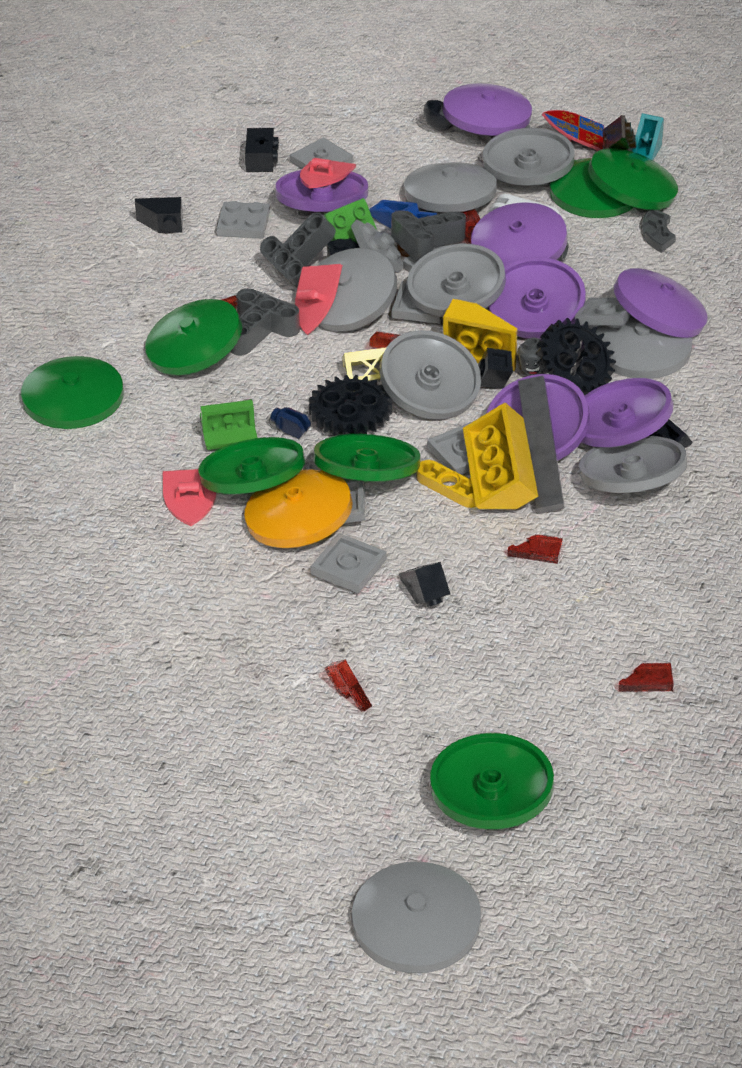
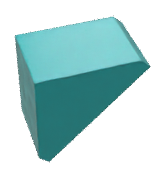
(649, 135)

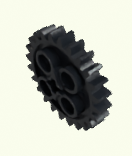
(560, 345)
(350, 405)

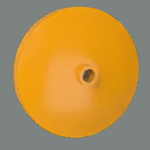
(299, 510)

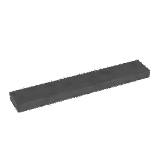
(541, 443)

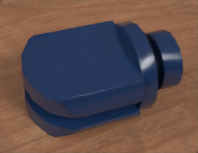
(290, 421)

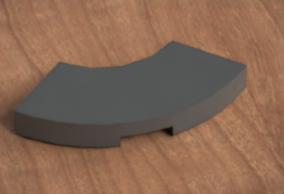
(656, 231)

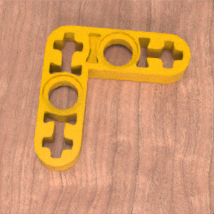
(435, 474)

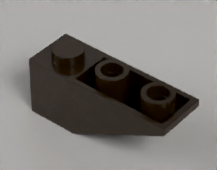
(619, 135)

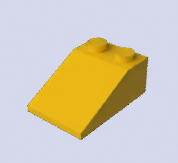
(479, 329)

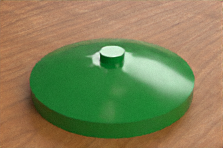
(633, 179)
(582, 197)
(193, 337)
(72, 392)
(366, 457)
(251, 465)
(492, 781)

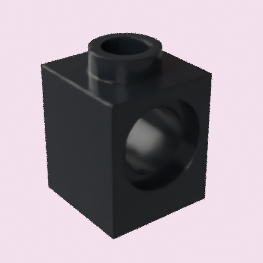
(495, 368)

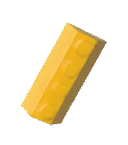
(500, 460)

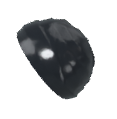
(434, 115)

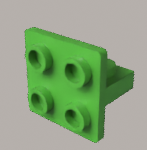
(345, 216)
(227, 423)

